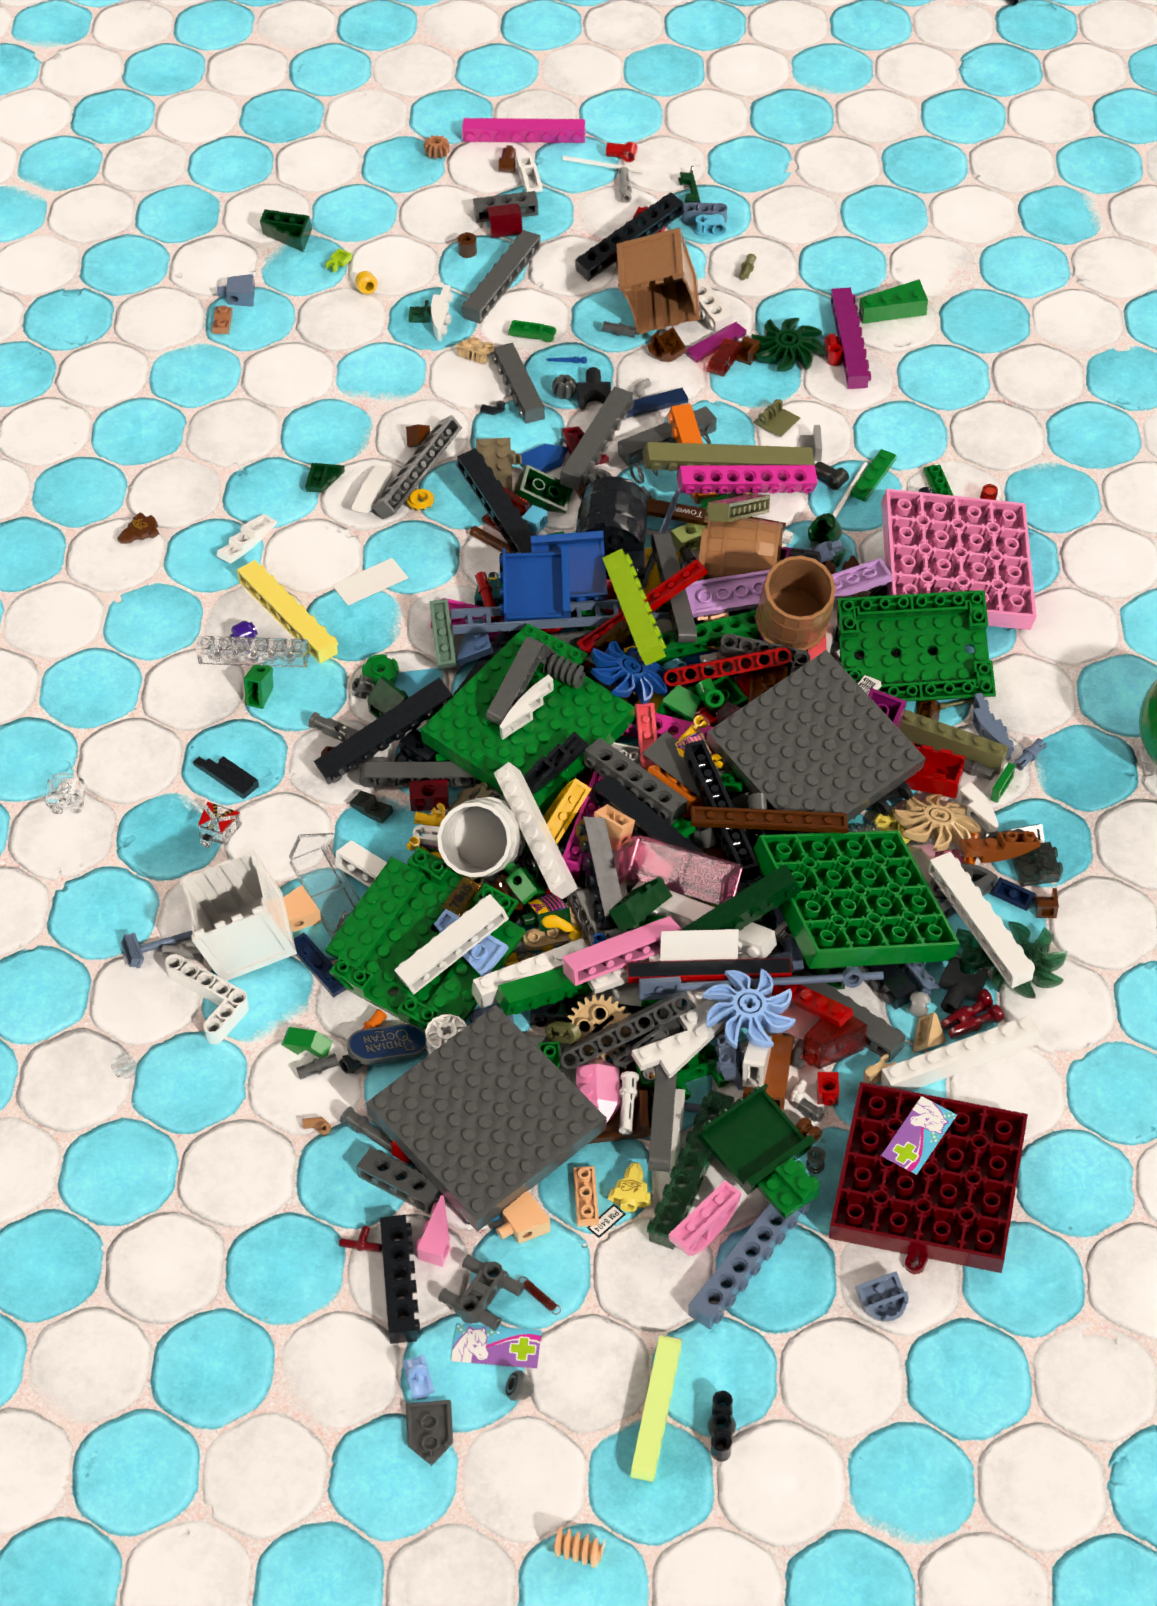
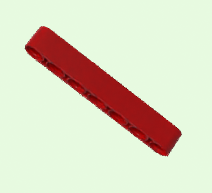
(736, 666)

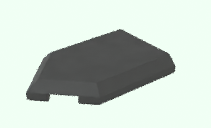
(429, 1428)

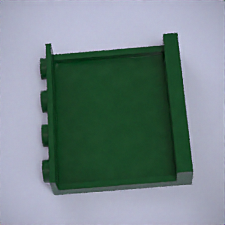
(754, 1138)

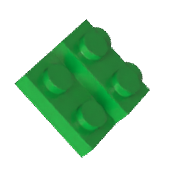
(789, 1187)

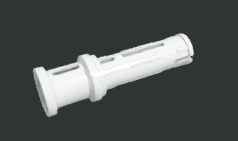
(628, 1094)

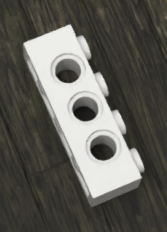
(712, 308)

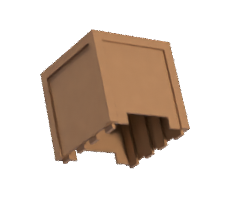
(658, 280)

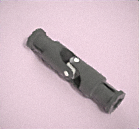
(331, 727)

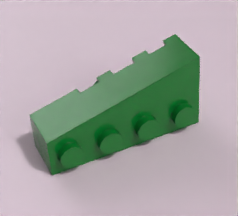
(894, 303)

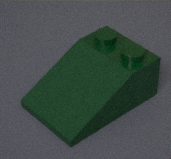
(543, 490)

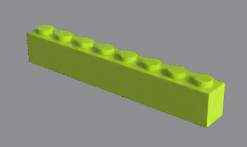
(634, 607)

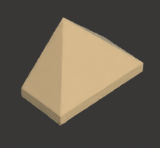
(928, 1033)

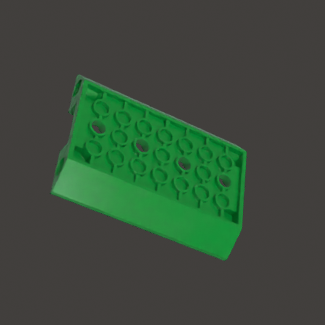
(912, 626)

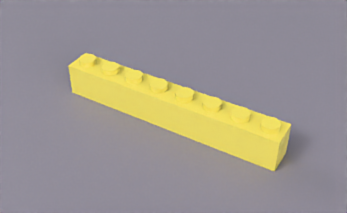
(287, 610)

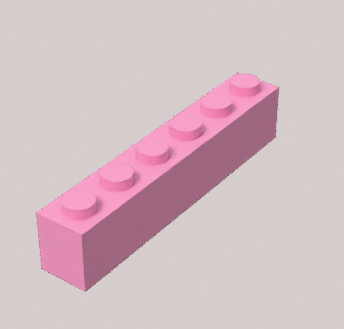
(616, 951)

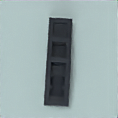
(555, 762)

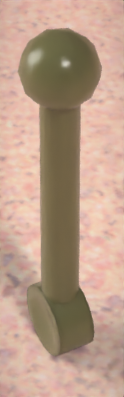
(942, 706)

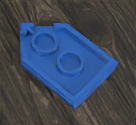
(544, 457)

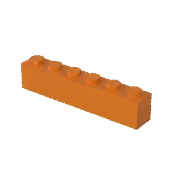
(686, 431)

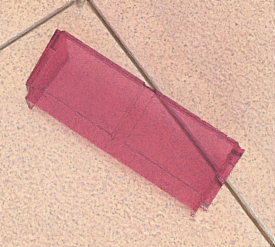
(682, 870)

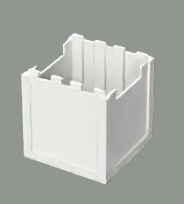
(238, 916)

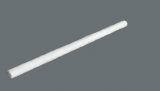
(601, 164)
(847, 493)

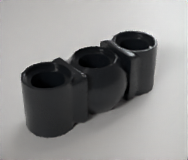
(719, 1435)

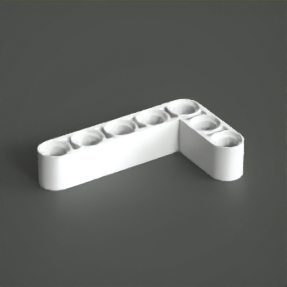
(213, 989)

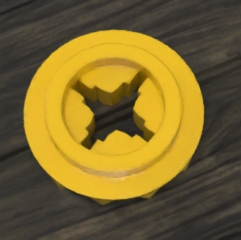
(425, 496)

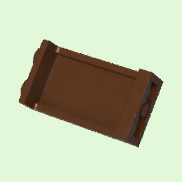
(641, 1122)

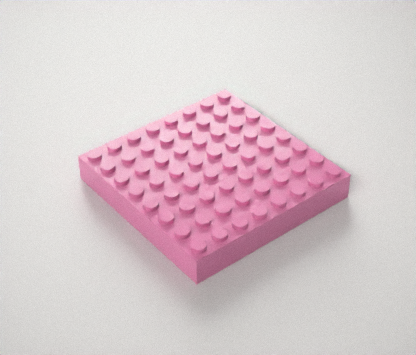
(961, 546)

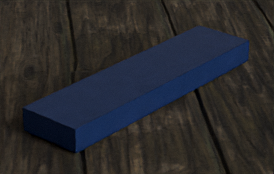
(658, 402)
(317, 964)

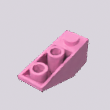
(435, 1241)

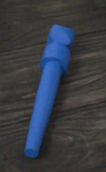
(575, 359)

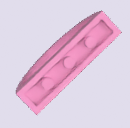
(706, 1220)

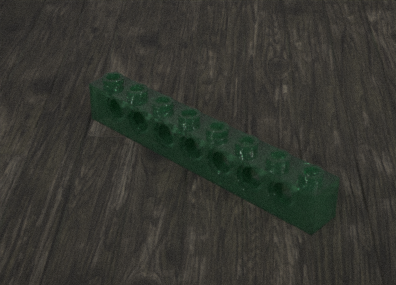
(693, 1178)

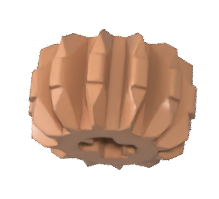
(436, 147)

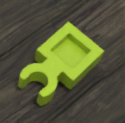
(338, 258)

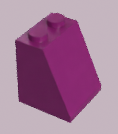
(890, 705)

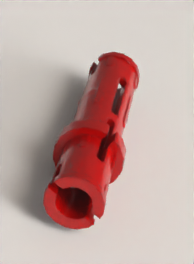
(485, 591)

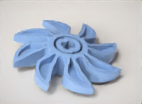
(748, 1008)

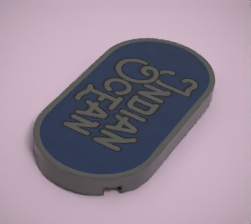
(387, 1044)

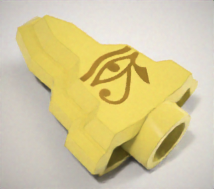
(631, 1190)

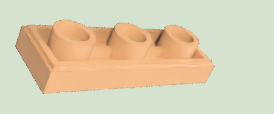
(585, 1204)

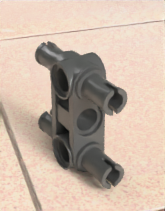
(481, 1292)

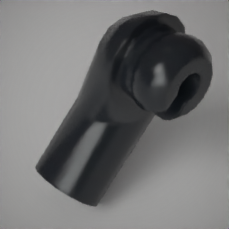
(493, 410)

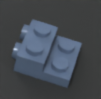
(730, 1061)

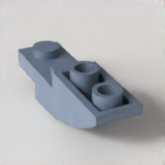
(987, 725)

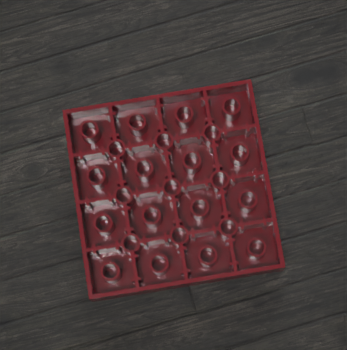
(958, 1200)

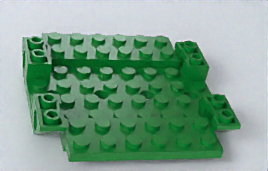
(397, 921)

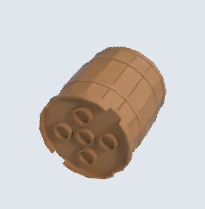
(739, 547)
(796, 603)

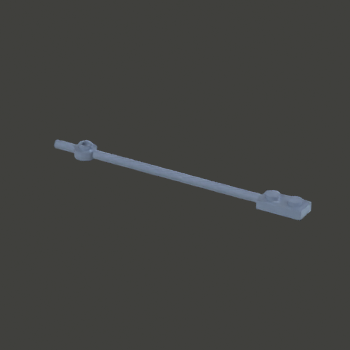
(663, 987)

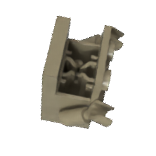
(500, 458)

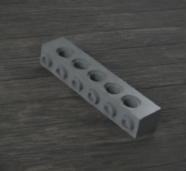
(645, 786)

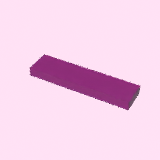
(711, 344)

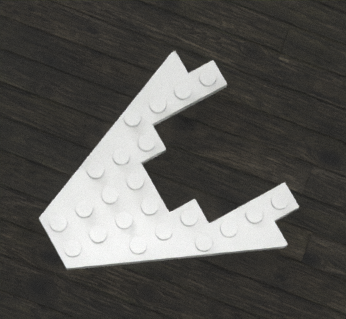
(677, 1049)

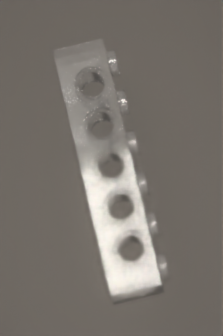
(252, 651)

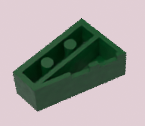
(287, 228)
(639, 903)

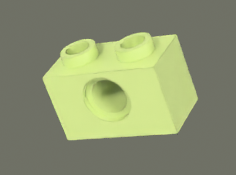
(687, 535)

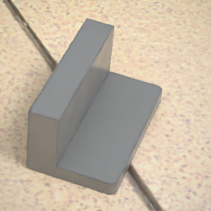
(813, 441)

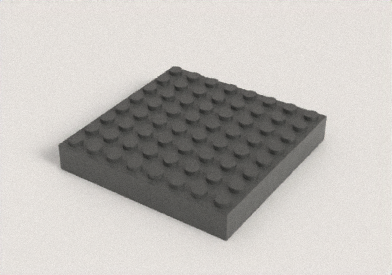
(816, 744)
(486, 1117)

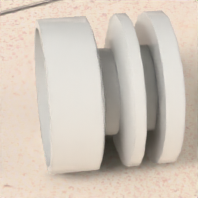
(441, 1030)

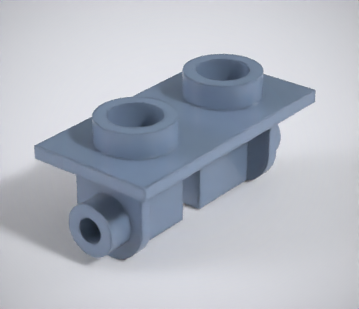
(925, 981)

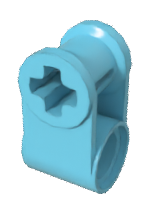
(710, 224)

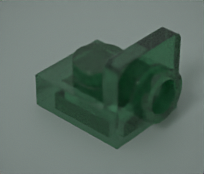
(420, 314)

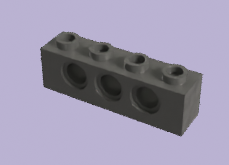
(526, 200)
(387, 1180)

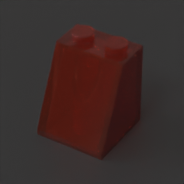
(829, 1043)

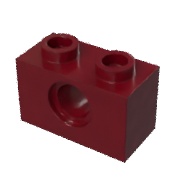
(427, 794)

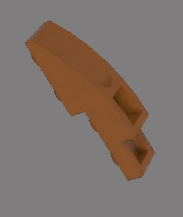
(1004, 847)

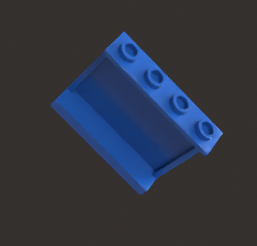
(586, 564)
(535, 585)

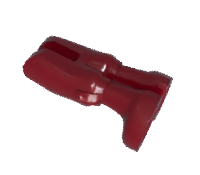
(964, 1020)

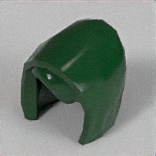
(824, 529)

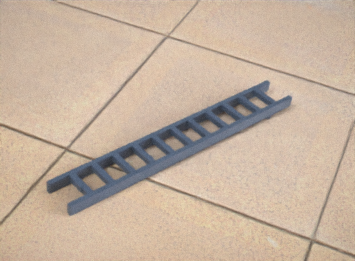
(578, 621)

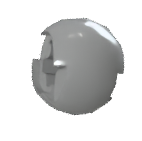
(919, 1001)

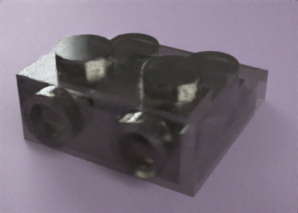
(1038, 866)

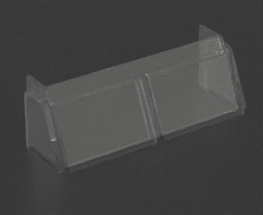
(323, 881)

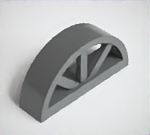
(984, 880)

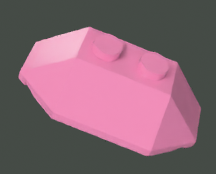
(601, 1085)

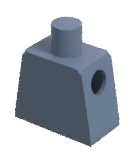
(239, 290)

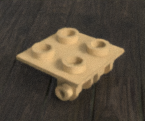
(474, 349)

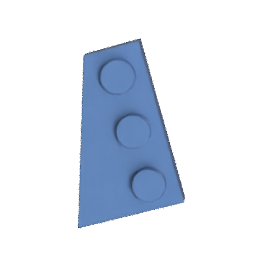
(474, 645)

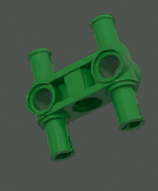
(699, 1067)

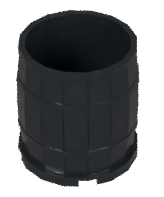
(618, 510)

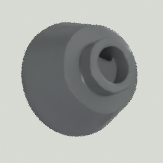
(519, 1386)

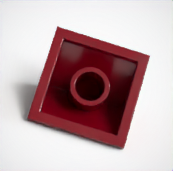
(505, 220)

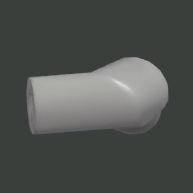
(638, 389)

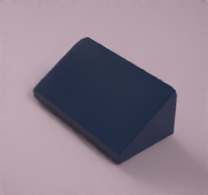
(1014, 894)

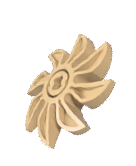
(936, 821)

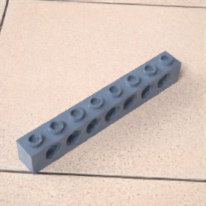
(750, 1243)

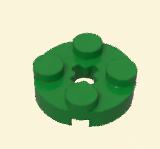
(388, 666)

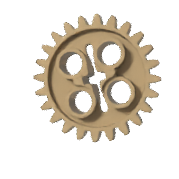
(587, 1013)

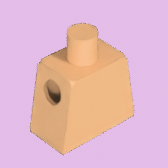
(618, 825)
(301, 909)
(523, 1220)

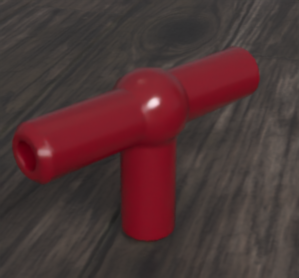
(361, 1243)

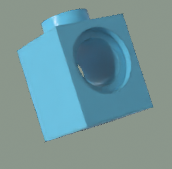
(536, 518)

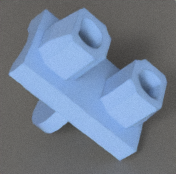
(418, 1377)

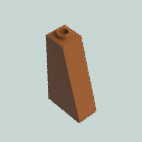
(777, 1069)

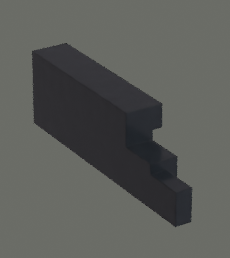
(228, 775)

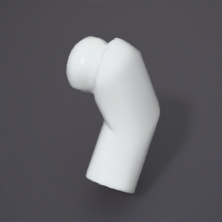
(796, 1093)

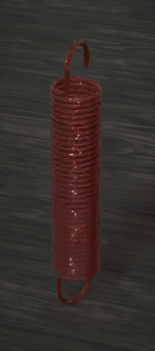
(540, 1296)

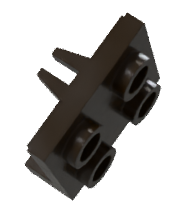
(619, 633)

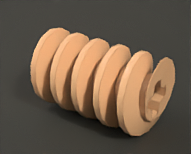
(578, 1547)

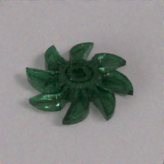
(1038, 953)

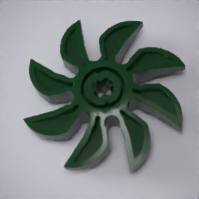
(788, 344)

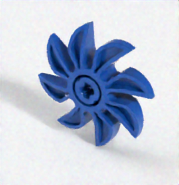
(628, 672)

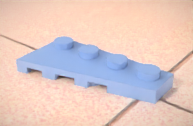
(482, 956)

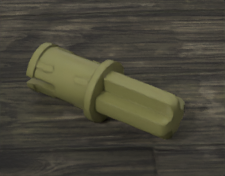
(747, 266)

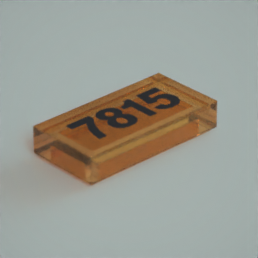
(462, 896)

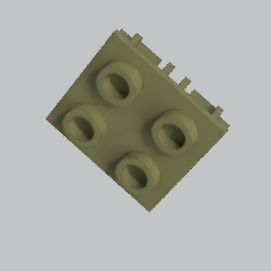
(776, 419)

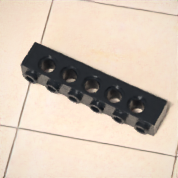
(399, 1329)

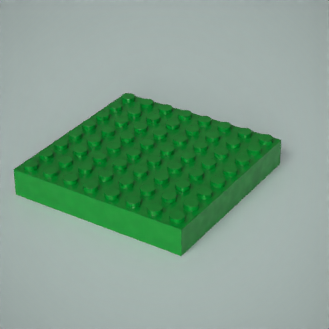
(475, 744)
(858, 899)

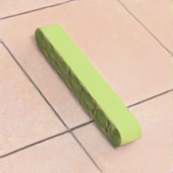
(656, 1408)

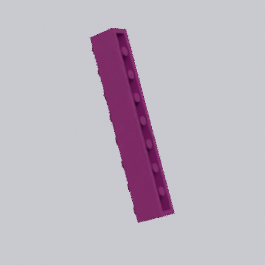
(850, 338)

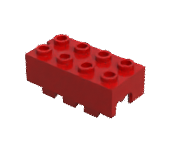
(940, 772)

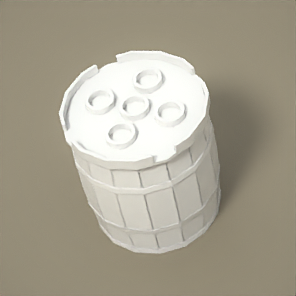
(480, 837)

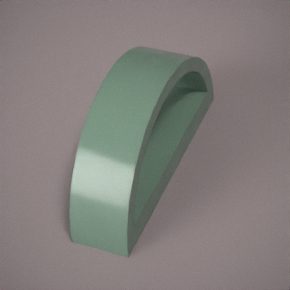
(443, 634)

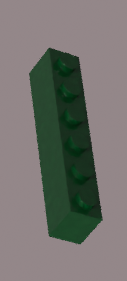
(750, 903)

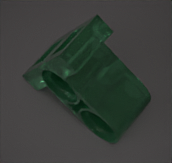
(971, 951)

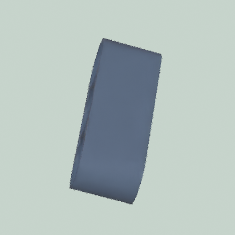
(692, 210)

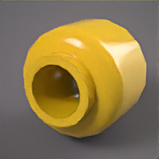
(366, 282)

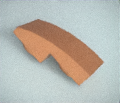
(222, 320)

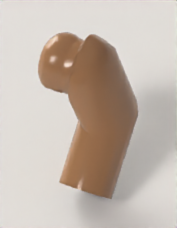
(318, 1124)

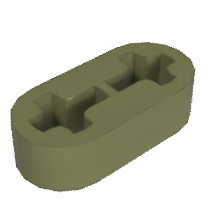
(563, 1028)

